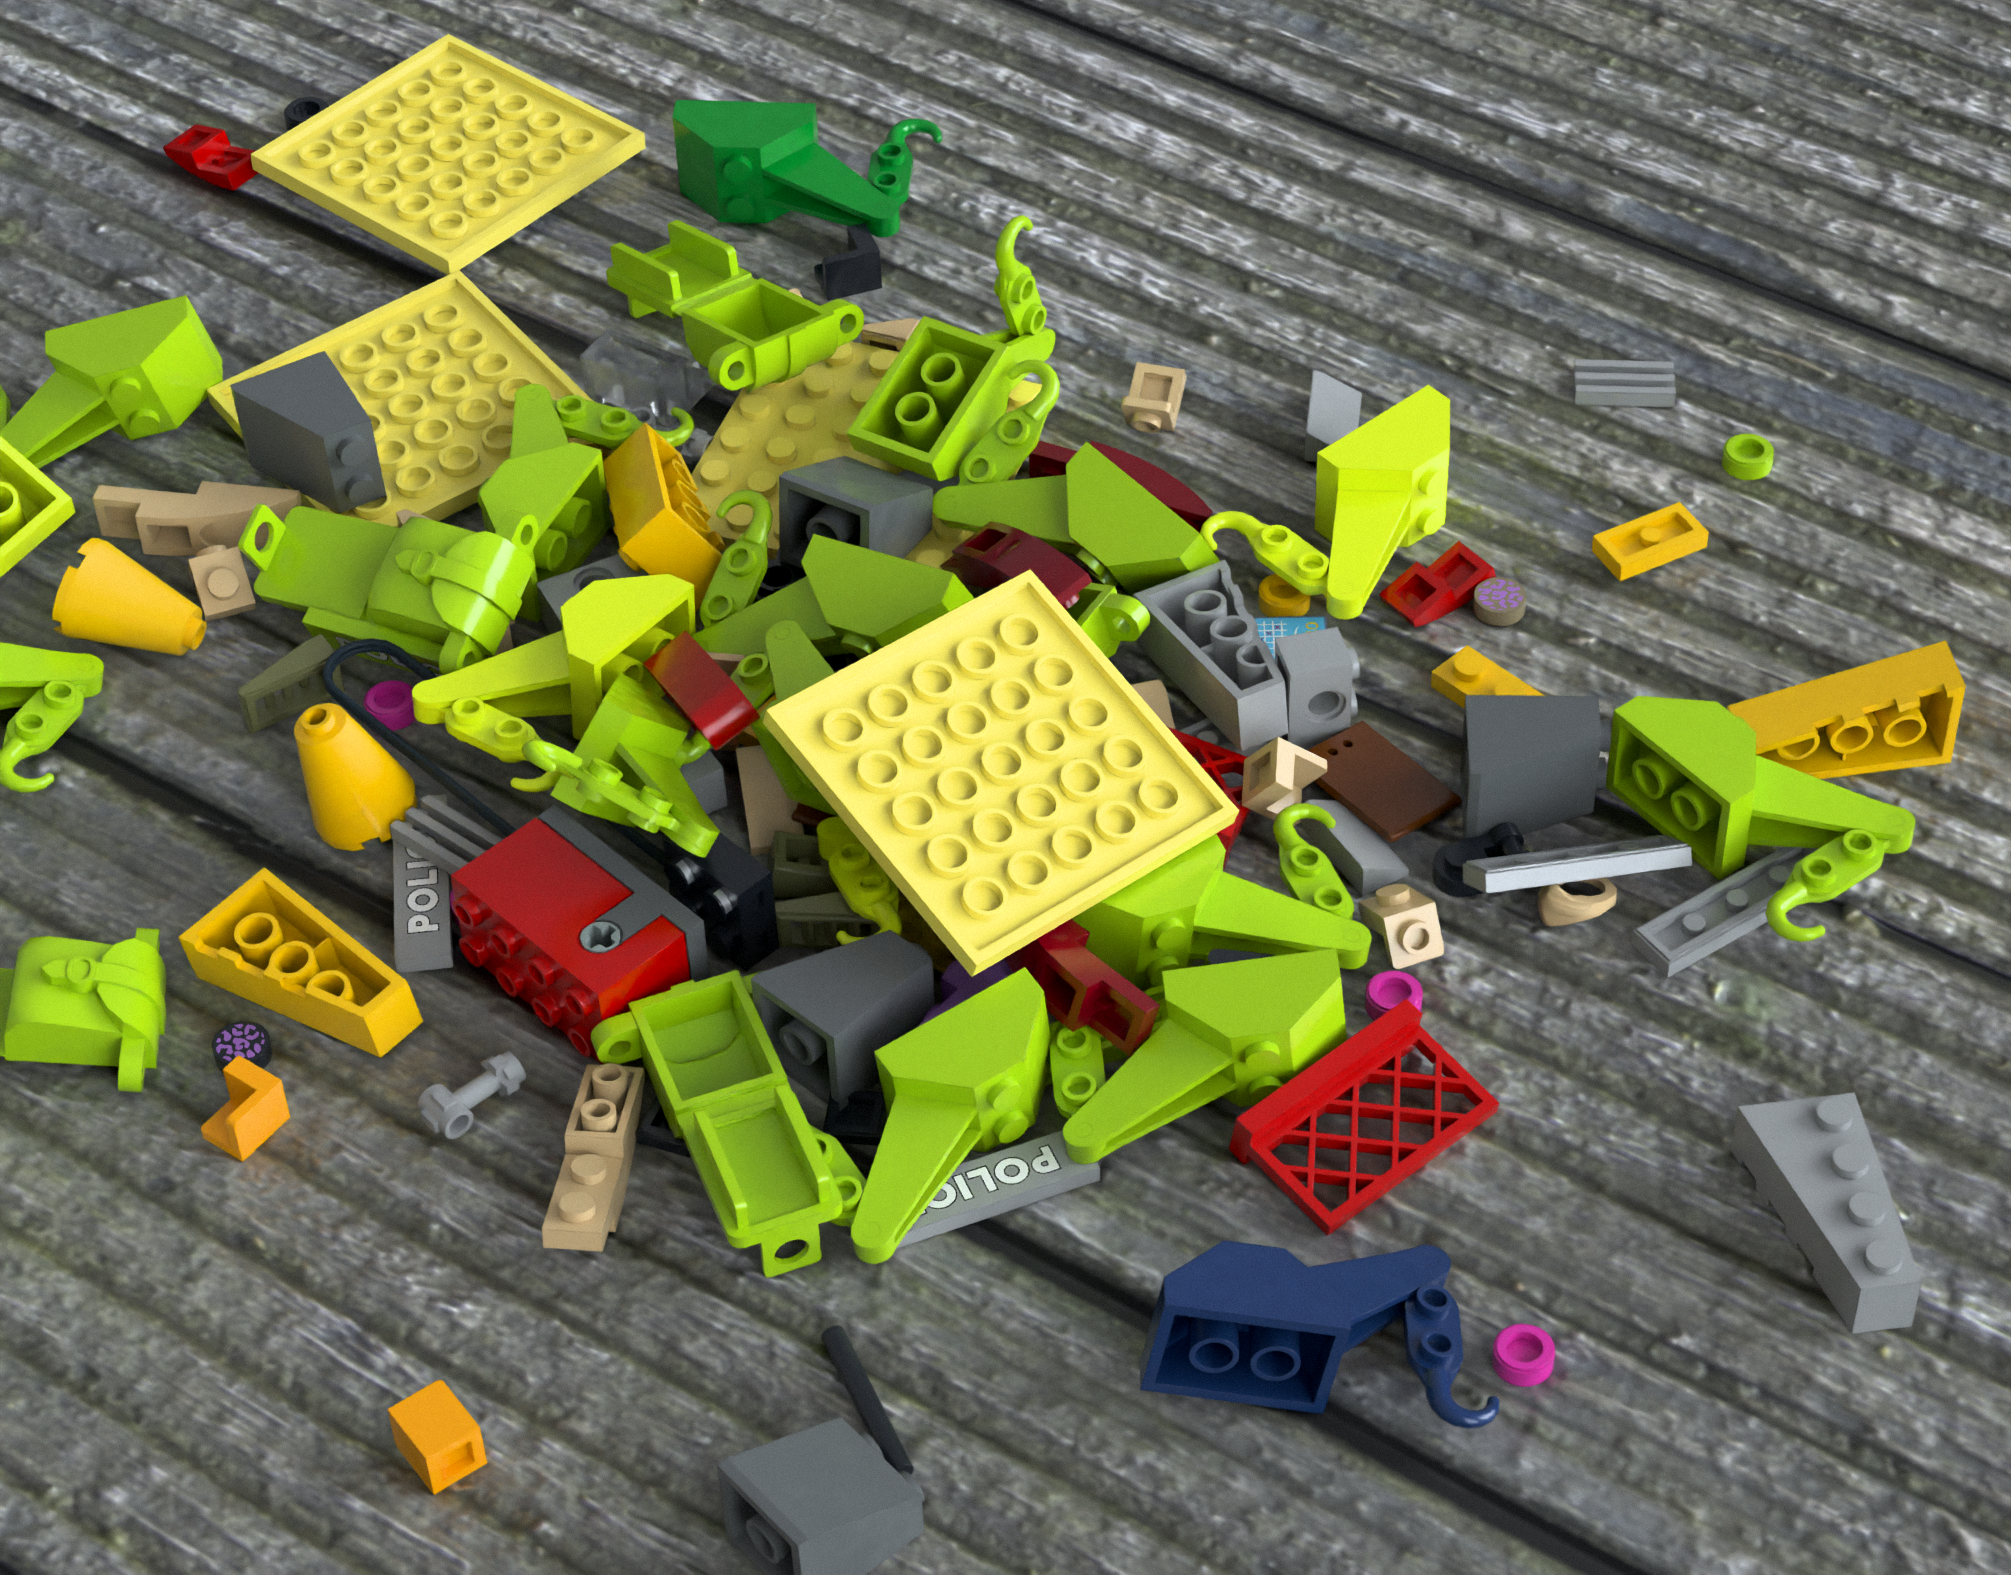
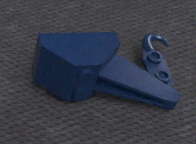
(1272, 1331)

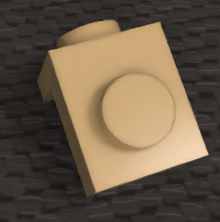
(1154, 398)
(221, 582)
(1406, 922)

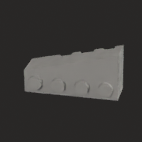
(1215, 654)
(1830, 1191)

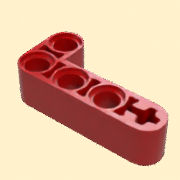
(701, 690)

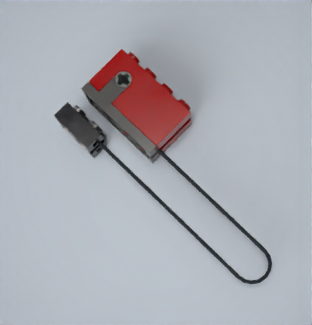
(575, 919)

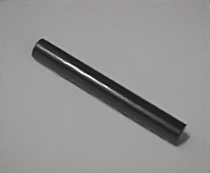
(865, 1398)

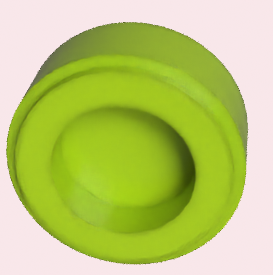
(1747, 456)

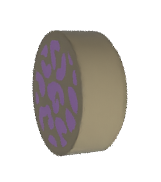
(1499, 601)

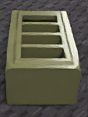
(299, 679)
(798, 866)
(824, 908)

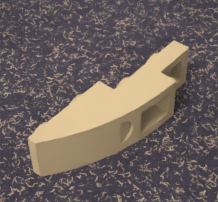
(188, 522)
(596, 1160)

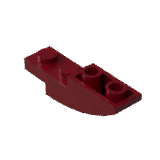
(1052, 460)
(1003, 552)
(1085, 989)

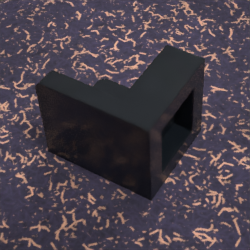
(853, 270)

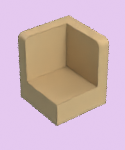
(1277, 775)

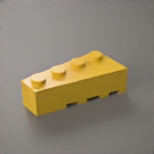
(658, 513)
(1863, 718)
(300, 964)

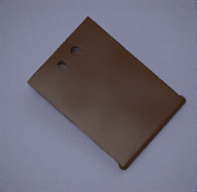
(1381, 783)

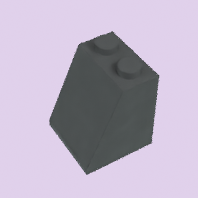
(310, 433)
(851, 505)
(1530, 760)
(841, 1007)
(818, 1503)

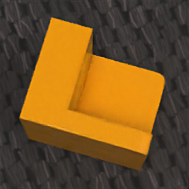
(251, 1114)
(437, 1436)

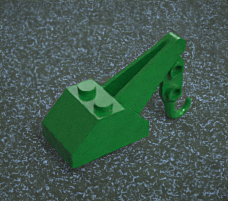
(766, 160)

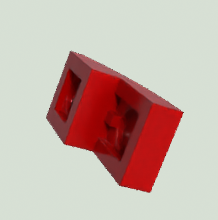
(210, 156)
(1435, 591)

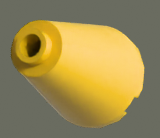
(124, 605)
(349, 779)

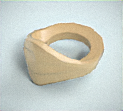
(1562, 908)

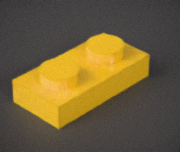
(1649, 541)
(1475, 674)

